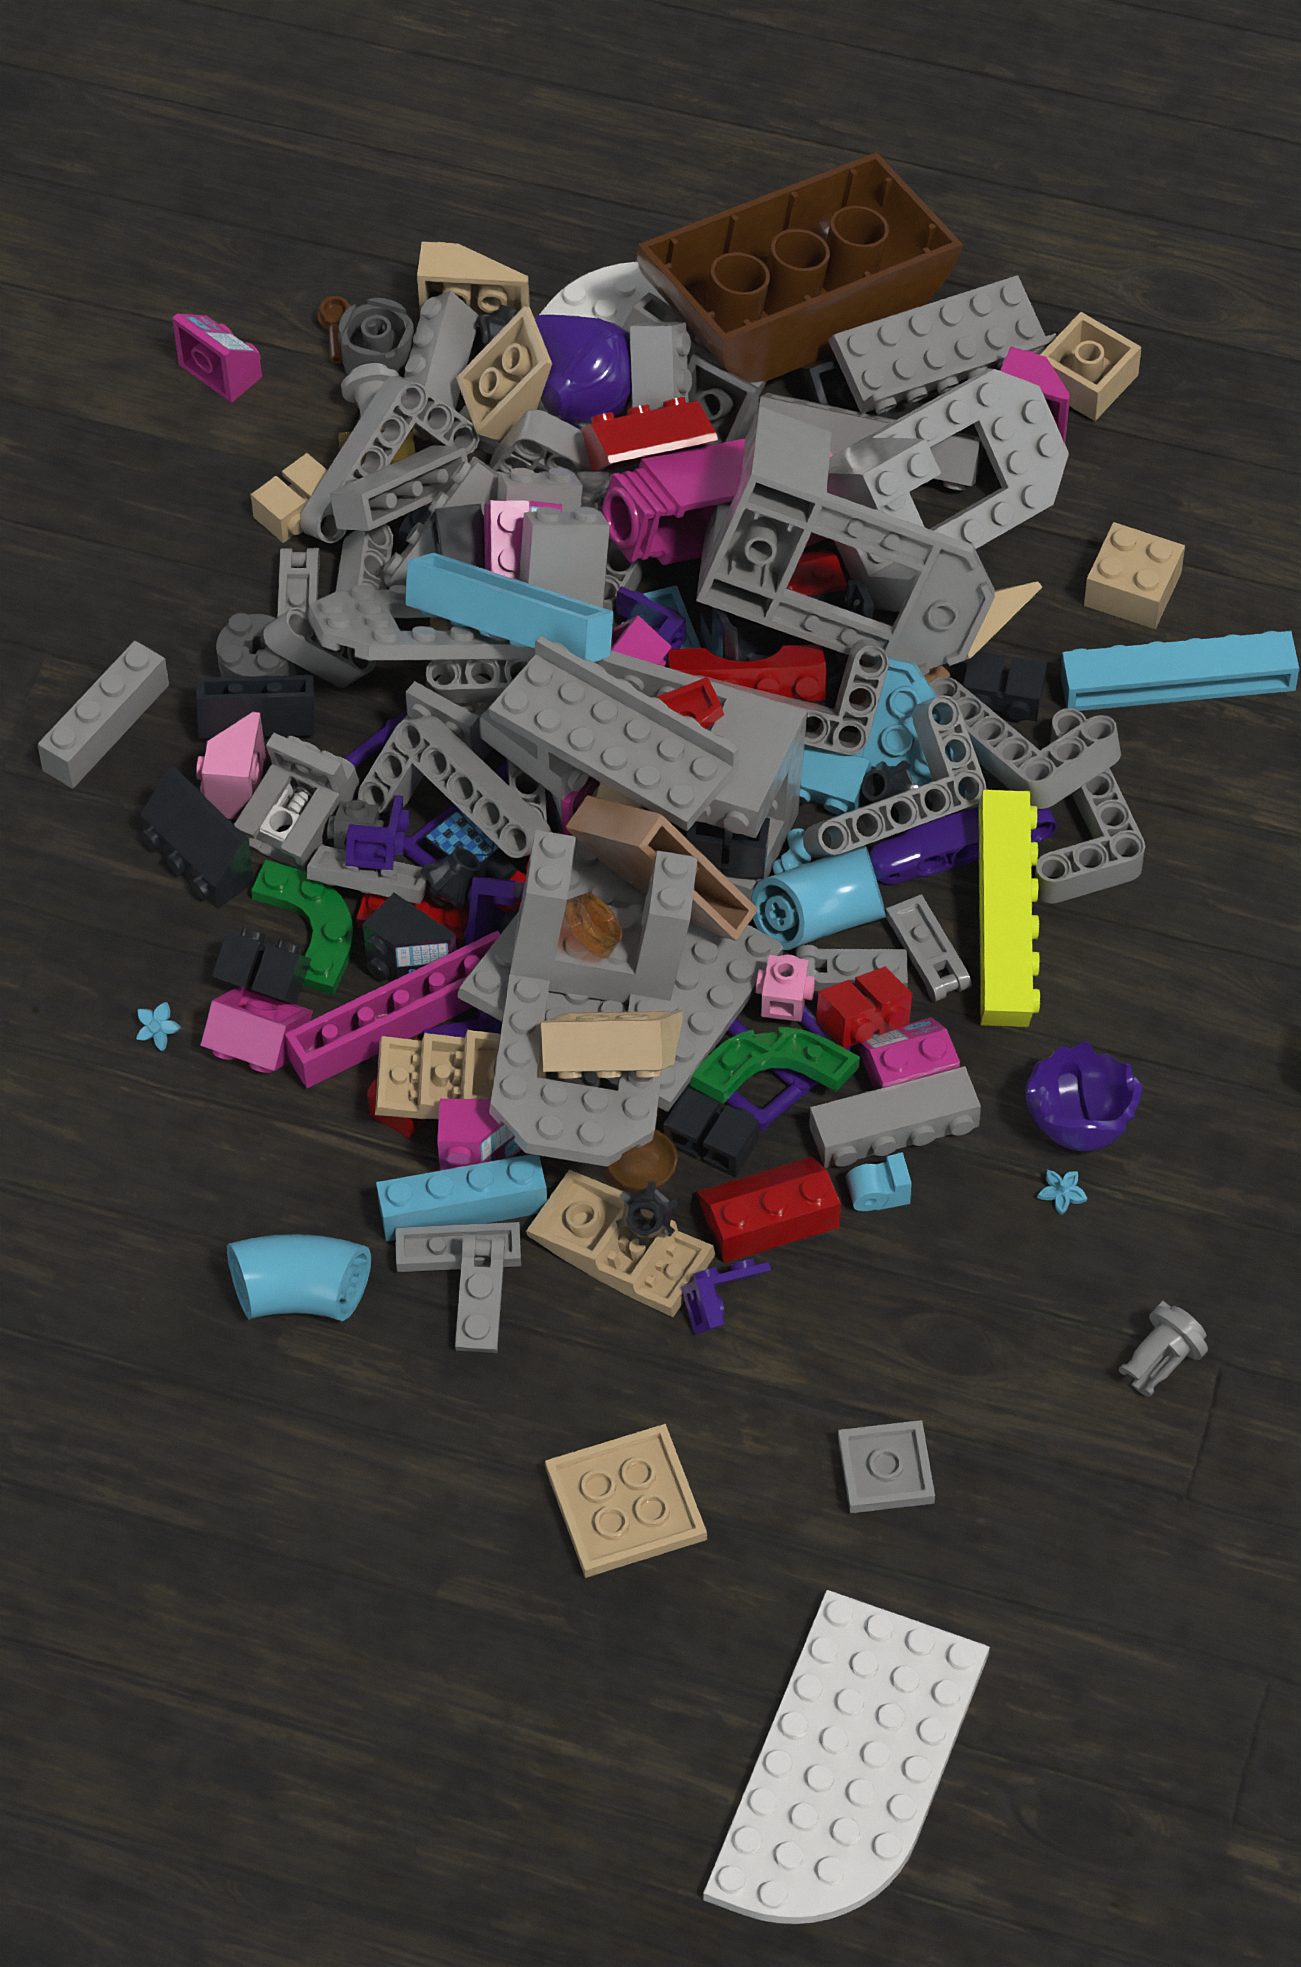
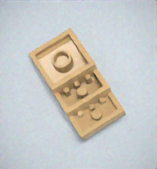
(419, 1073)
(583, 1230)

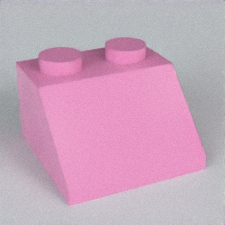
(233, 766)

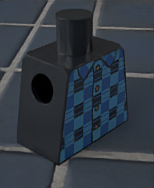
(462, 832)

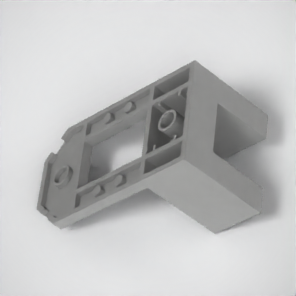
(898, 458)
(761, 536)
(558, 553)
(769, 756)
(567, 1117)

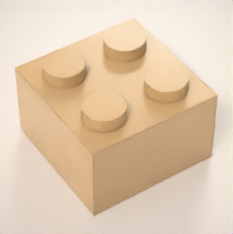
(1093, 364)
(1134, 575)

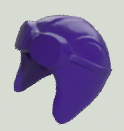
(587, 369)

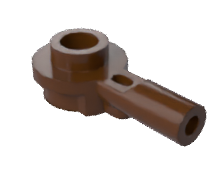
(329, 317)

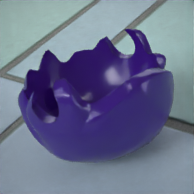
(1082, 1097)

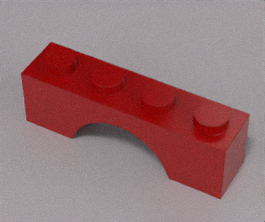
(791, 672)

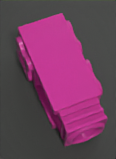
(671, 500)

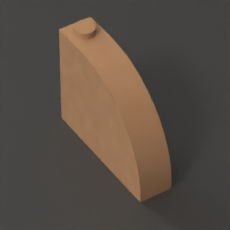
(628, 845)

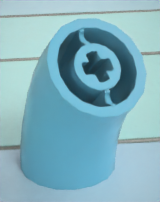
(818, 899)
(299, 1275)

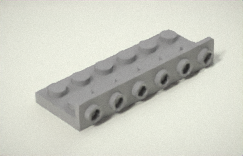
(937, 345)
(616, 734)

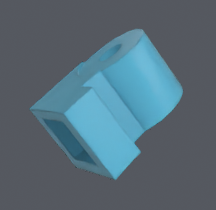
(880, 1184)

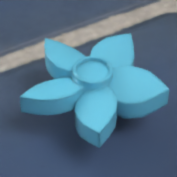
(157, 1025)
(1063, 1190)

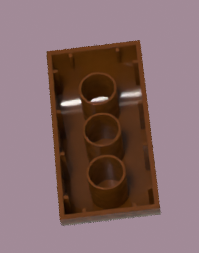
(802, 265)

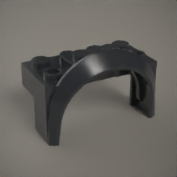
(740, 638)

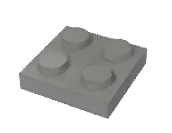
(886, 1466)

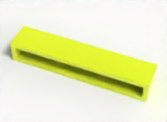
(1006, 909)

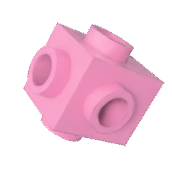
(785, 987)

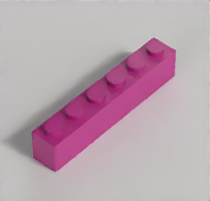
(394, 1010)

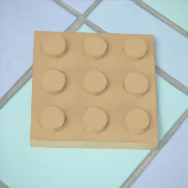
(625, 1500)

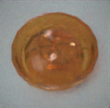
(593, 924)
(650, 1162)

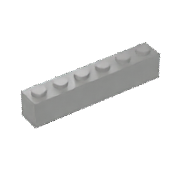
(955, 456)

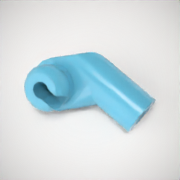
(795, 855)

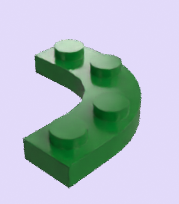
(322, 910)
(788, 1048)

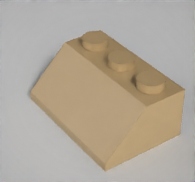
(610, 1043)

